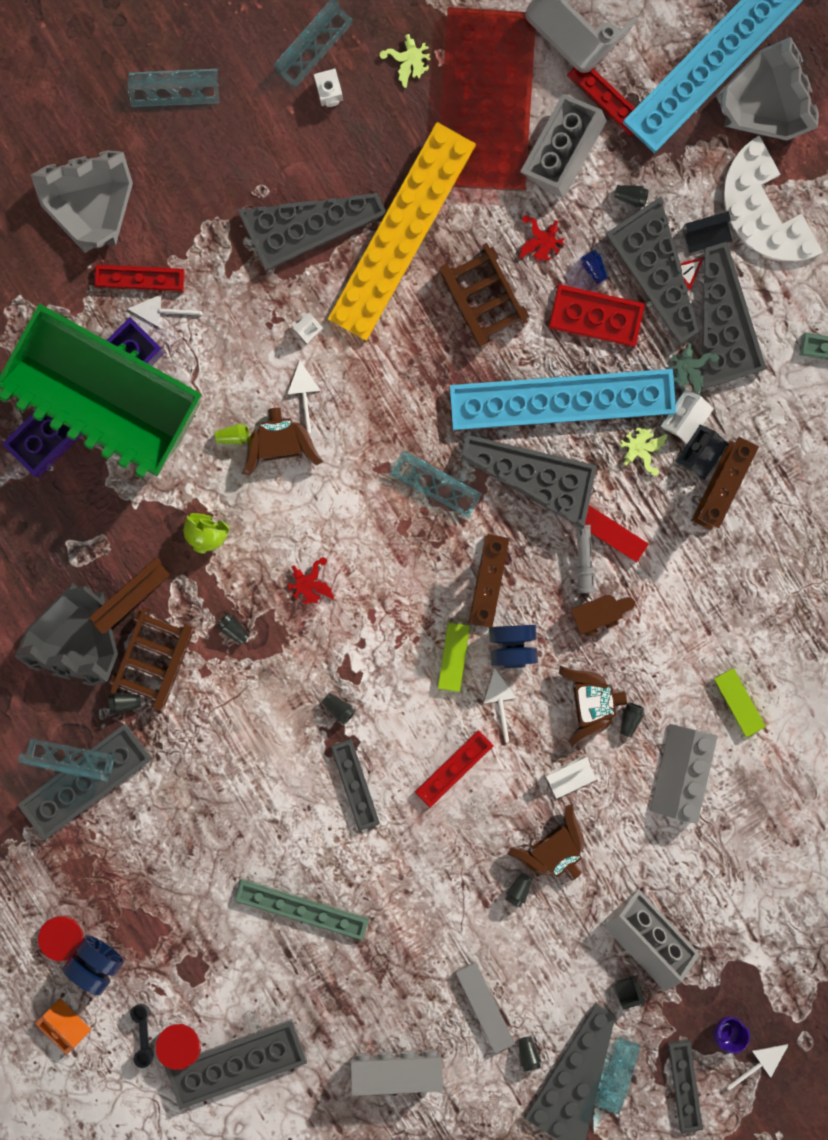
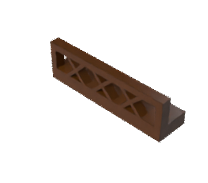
(128, 596)

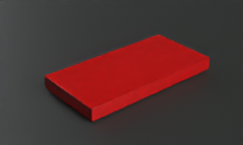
(596, 315)

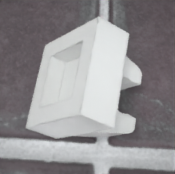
(307, 327)

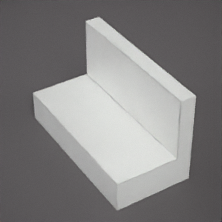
(690, 413)
(570, 776)

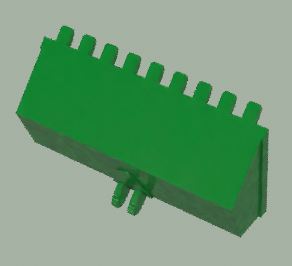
(98, 392)

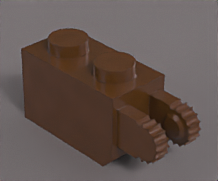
(600, 612)

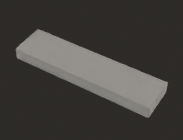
(485, 1007)

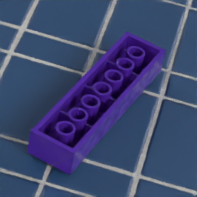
(37, 443)

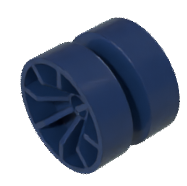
(513, 650)
(93, 965)

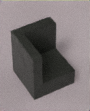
(629, 992)

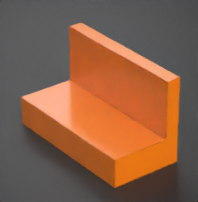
(63, 1026)

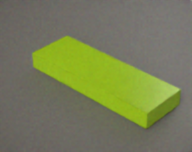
(453, 657)
(739, 702)

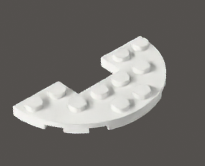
(753, 214)

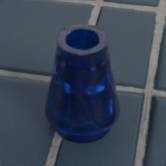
(594, 266)

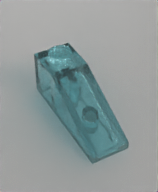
(618, 1076)

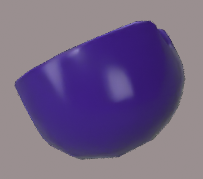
(731, 1035)

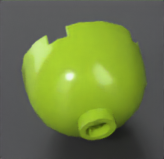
(204, 533)

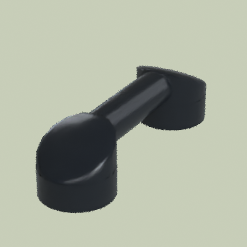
(145, 1055)

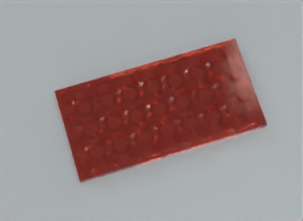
(489, 93)

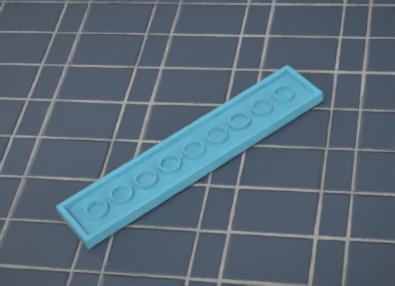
(706, 69)
(562, 399)

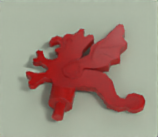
(545, 239)
(305, 583)

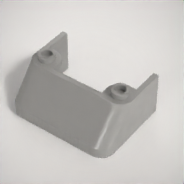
(573, 34)

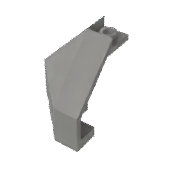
(770, 95)
(86, 197)

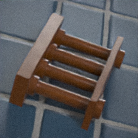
(472, 314)
(724, 483)
(488, 580)
(175, 656)

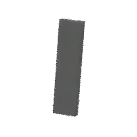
(355, 784)
(685, 1085)

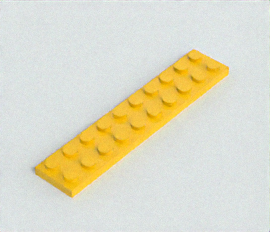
(402, 231)

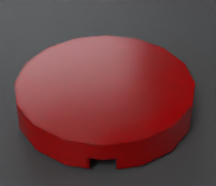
(60, 938)
(178, 1047)

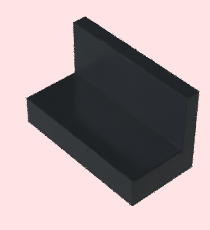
(707, 232)
(702, 451)

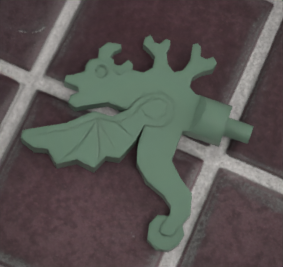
(687, 365)

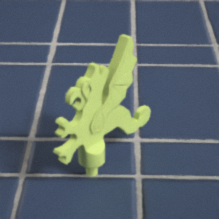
(411, 57)
(638, 448)

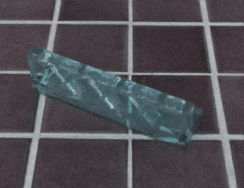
(309, 35)
(173, 79)
(440, 476)
(64, 767)

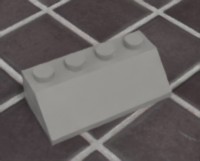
(564, 145)
(683, 773)
(652, 940)
(396, 1073)

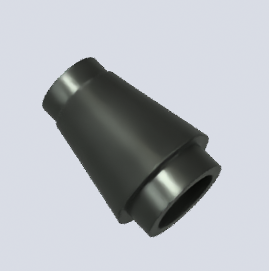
(632, 194)
(233, 628)
(124, 702)
(338, 708)
(631, 718)
(519, 890)
(528, 1054)

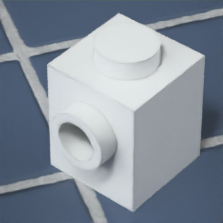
(328, 88)

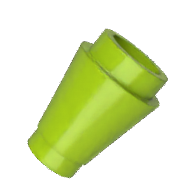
(235, 434)

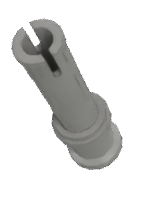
(585, 570)

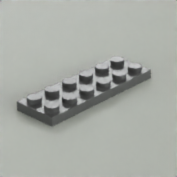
(70, 795)
(238, 1064)

